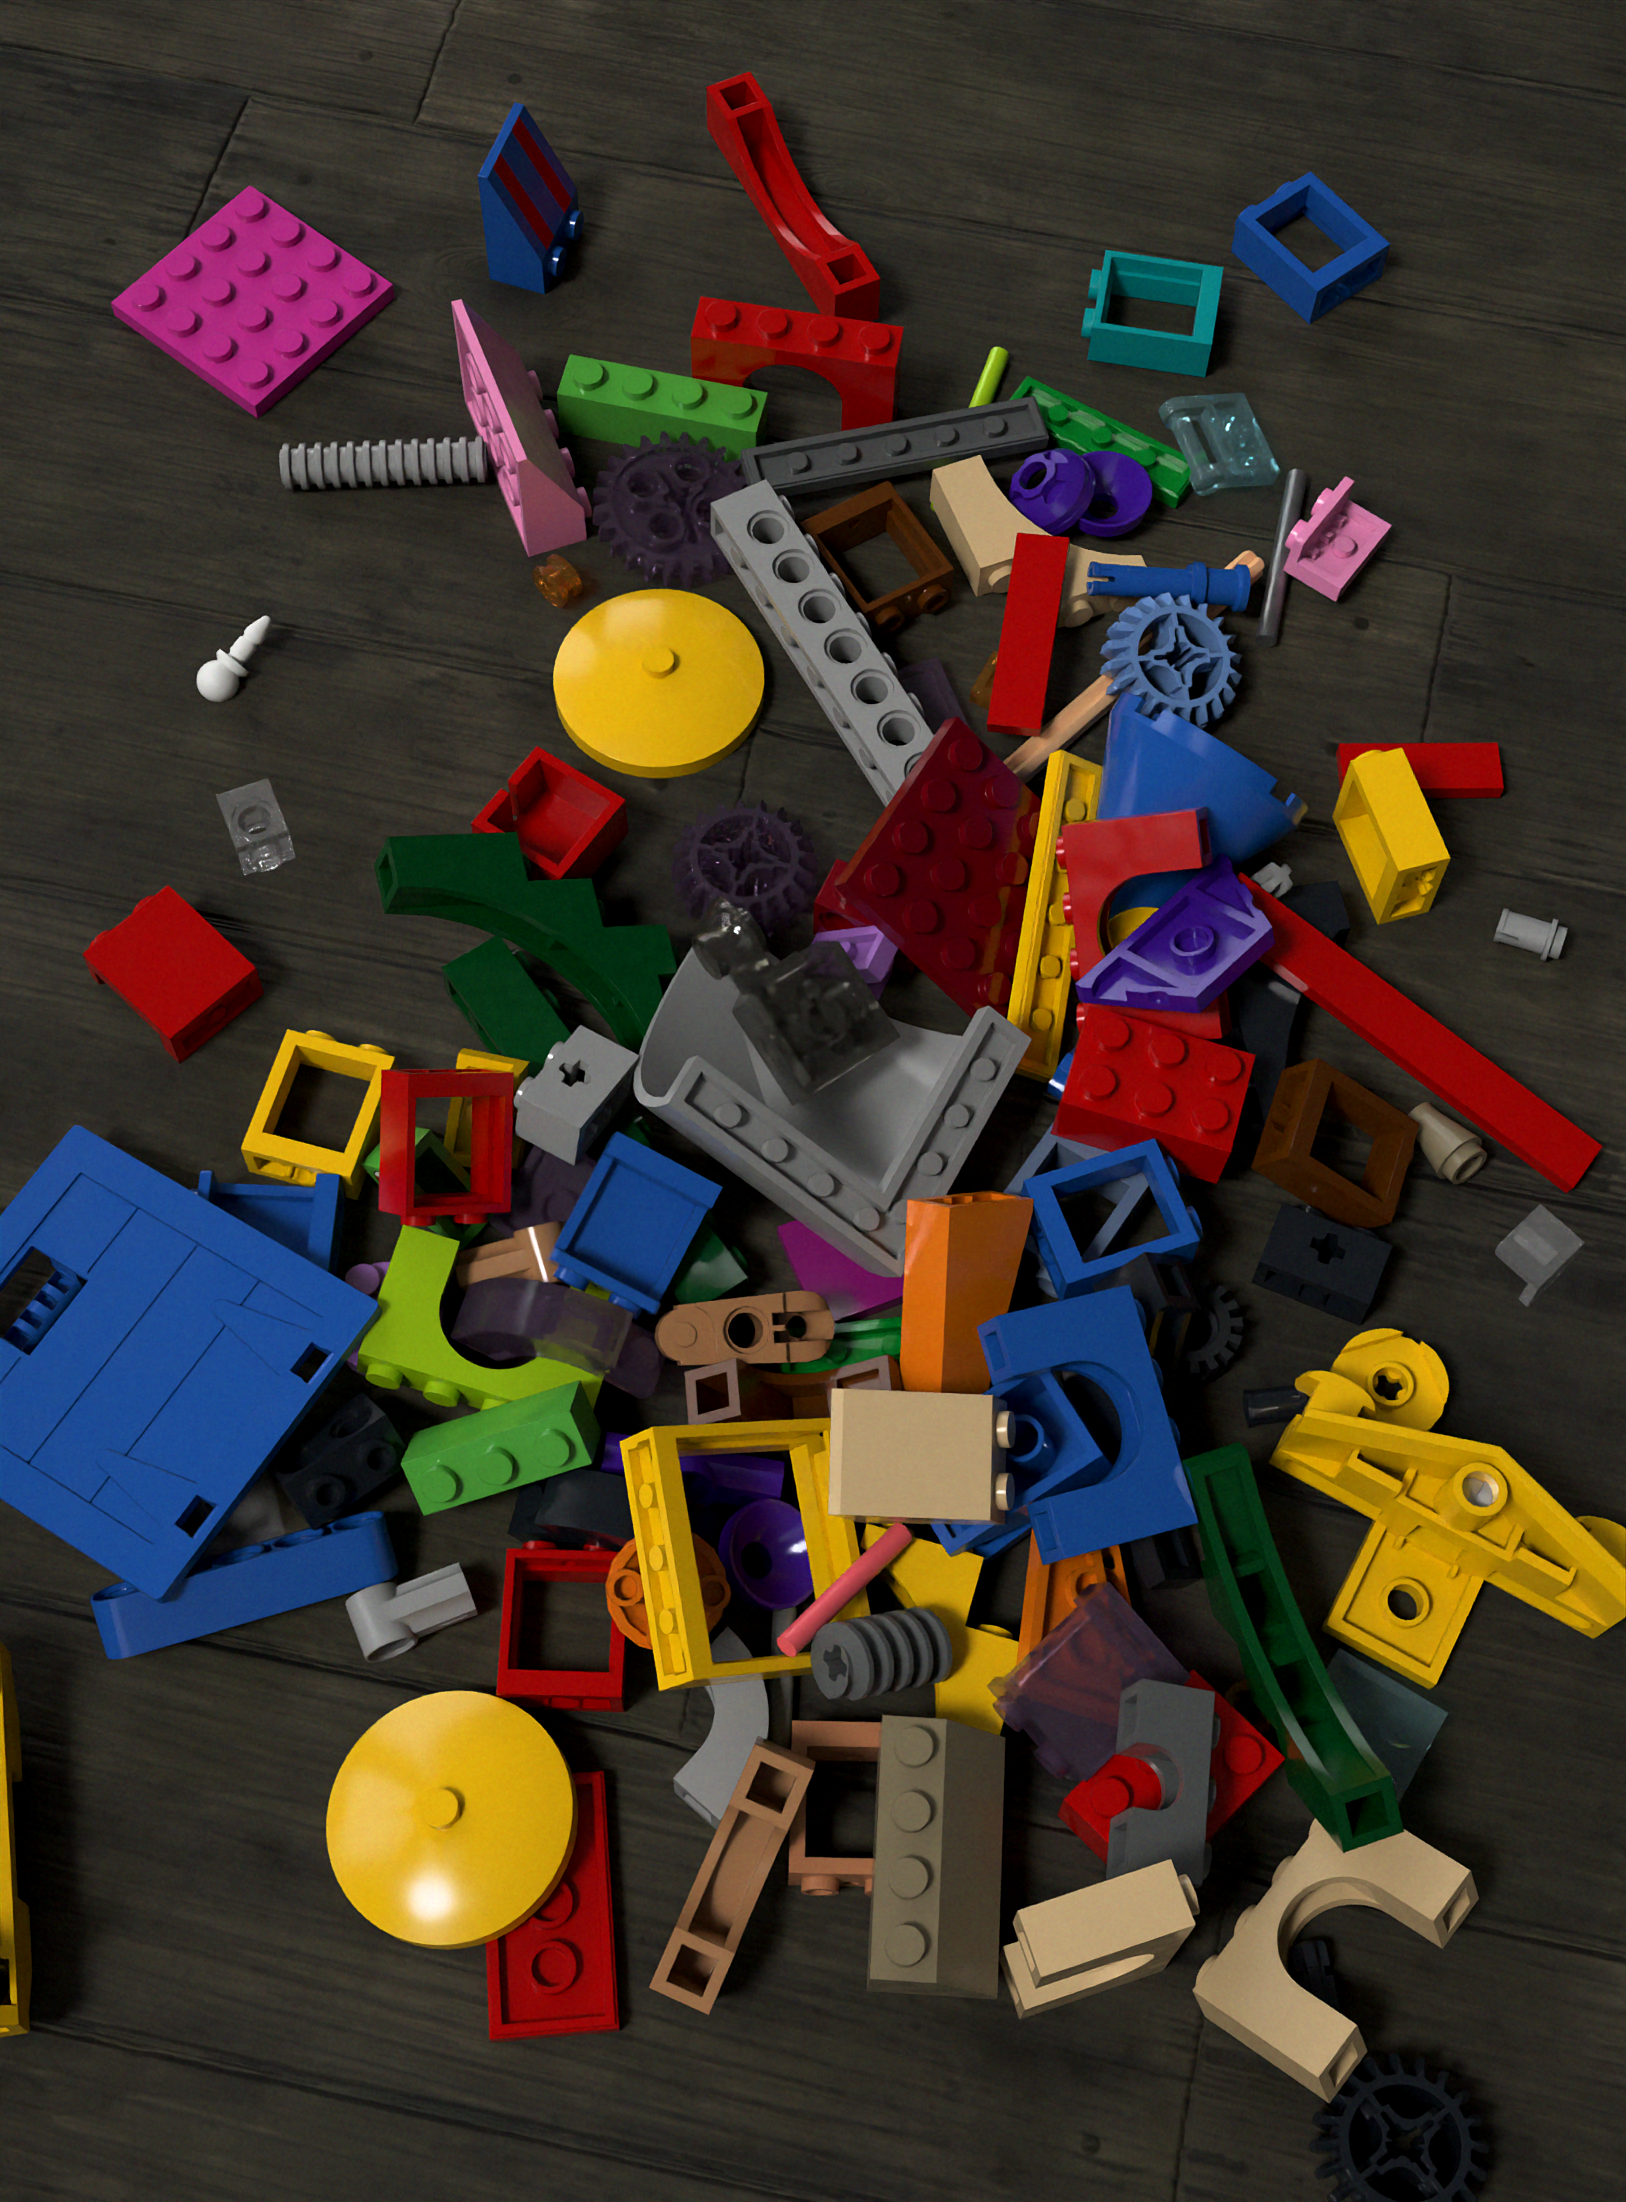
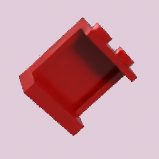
(174, 971)

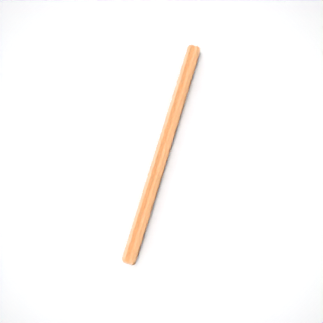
(1093, 702)

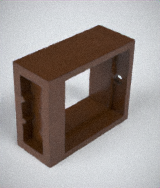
(866, 517)
(1292, 1129)

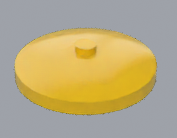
(659, 683)
(452, 1820)

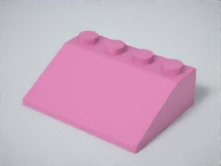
(519, 437)

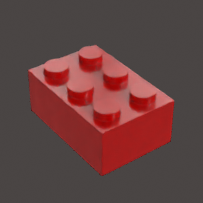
(1151, 1083)
(1239, 1764)

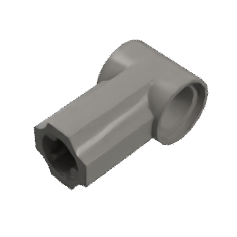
(393, 1616)

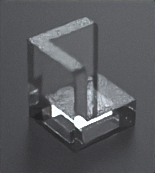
(1539, 1251)

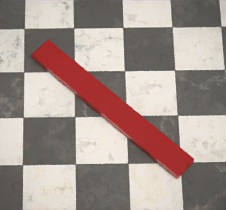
(1423, 1046)

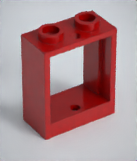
(490, 1143)
(548, 1687)

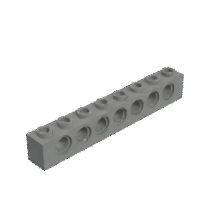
(758, 516)

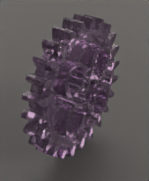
(635, 521)

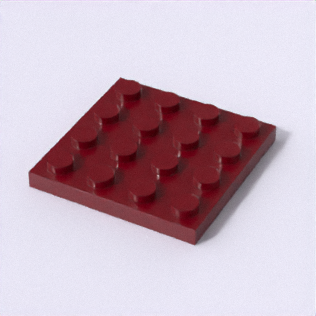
(952, 868)

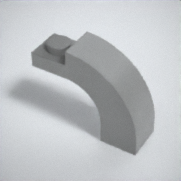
(738, 1720)

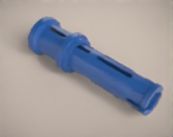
(1202, 584)

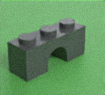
(1174, 1734)

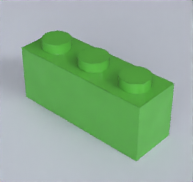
(502, 1448)

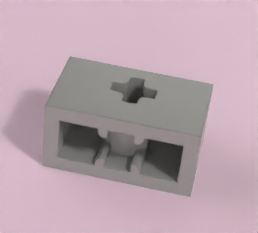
(575, 1094)

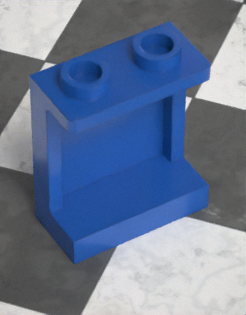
(295, 1216)
(632, 1225)

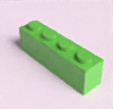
(628, 401)

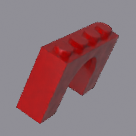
(852, 354)
(1098, 863)

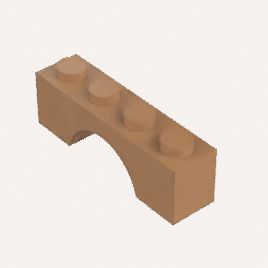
(732, 1875)

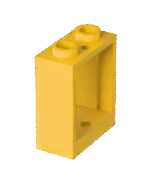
(1390, 835)
(300, 1161)

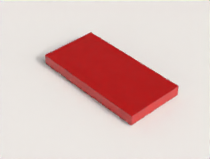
(560, 1964)

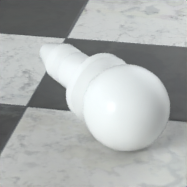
(220, 678)

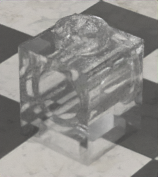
(250, 809)

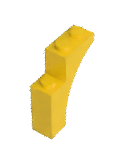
(947, 1585)

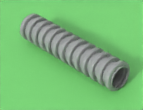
(383, 463)

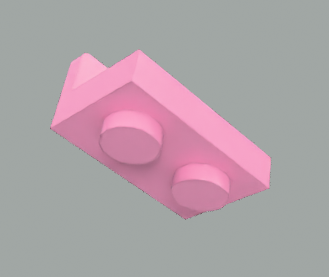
(1334, 542)

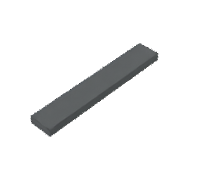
(897, 447)

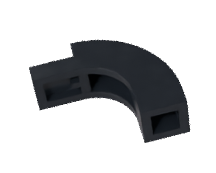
(591, 1511)

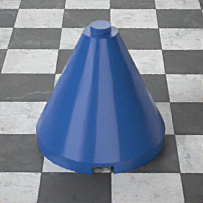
(1178, 766)

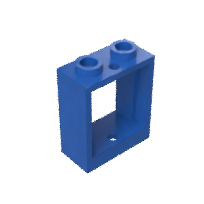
(1287, 276)
(1055, 1241)

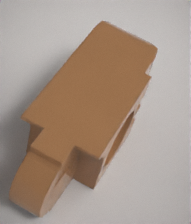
(700, 1330)

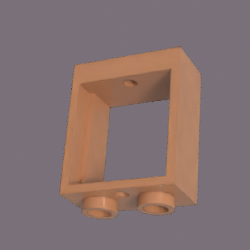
(829, 1743)

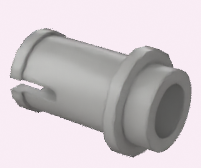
(1531, 934)

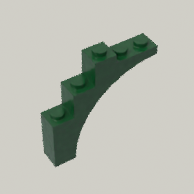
(560, 921)
(1284, 1674)

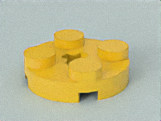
(1401, 1361)

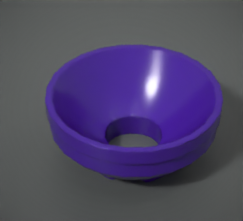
(1123, 485)
(1060, 496)
(779, 1537)

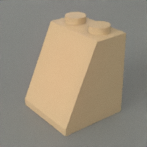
(920, 1457)

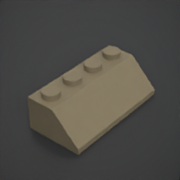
(936, 1859)

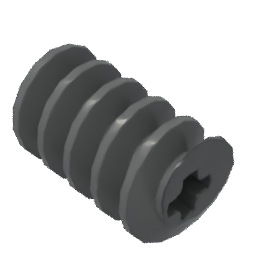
(881, 1653)

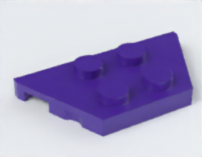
(1185, 948)

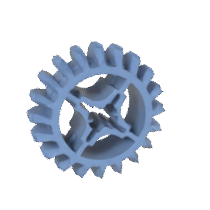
(1188, 643)

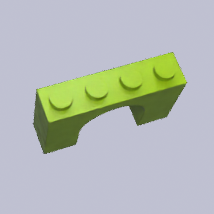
(412, 1351)

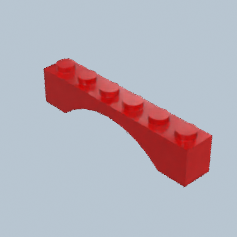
(825, 261)

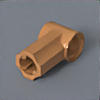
(514, 1257)

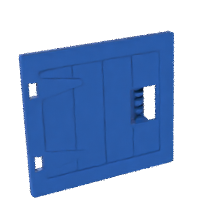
(152, 1359)

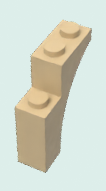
(984, 535)

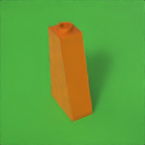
(956, 1277)

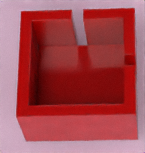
(562, 818)

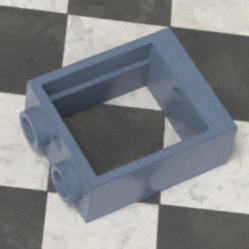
(1127, 1193)

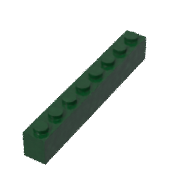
(520, 1022)

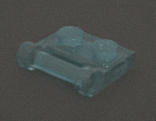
(1232, 435)

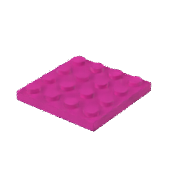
(253, 301)

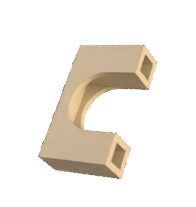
(1098, 1937)
(1250, 1983)

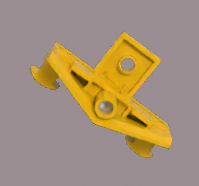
(1440, 1527)

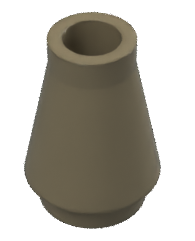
(1447, 1145)

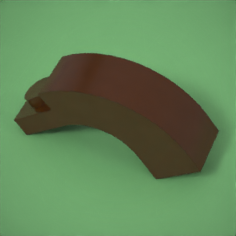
(743, 1393)

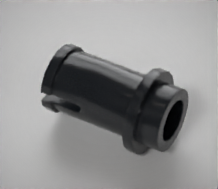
(1272, 1405)

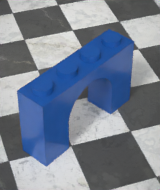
(1105, 1342)

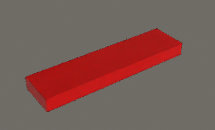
(1028, 634)

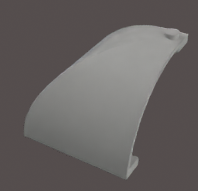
(849, 1150)

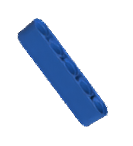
(249, 1585)

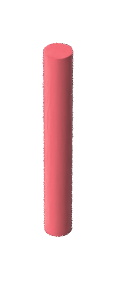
(844, 1589)

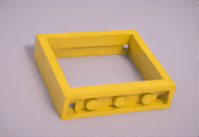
(668, 1552)

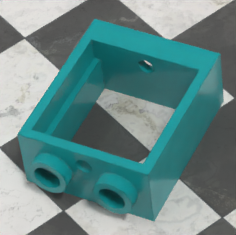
(1157, 281)

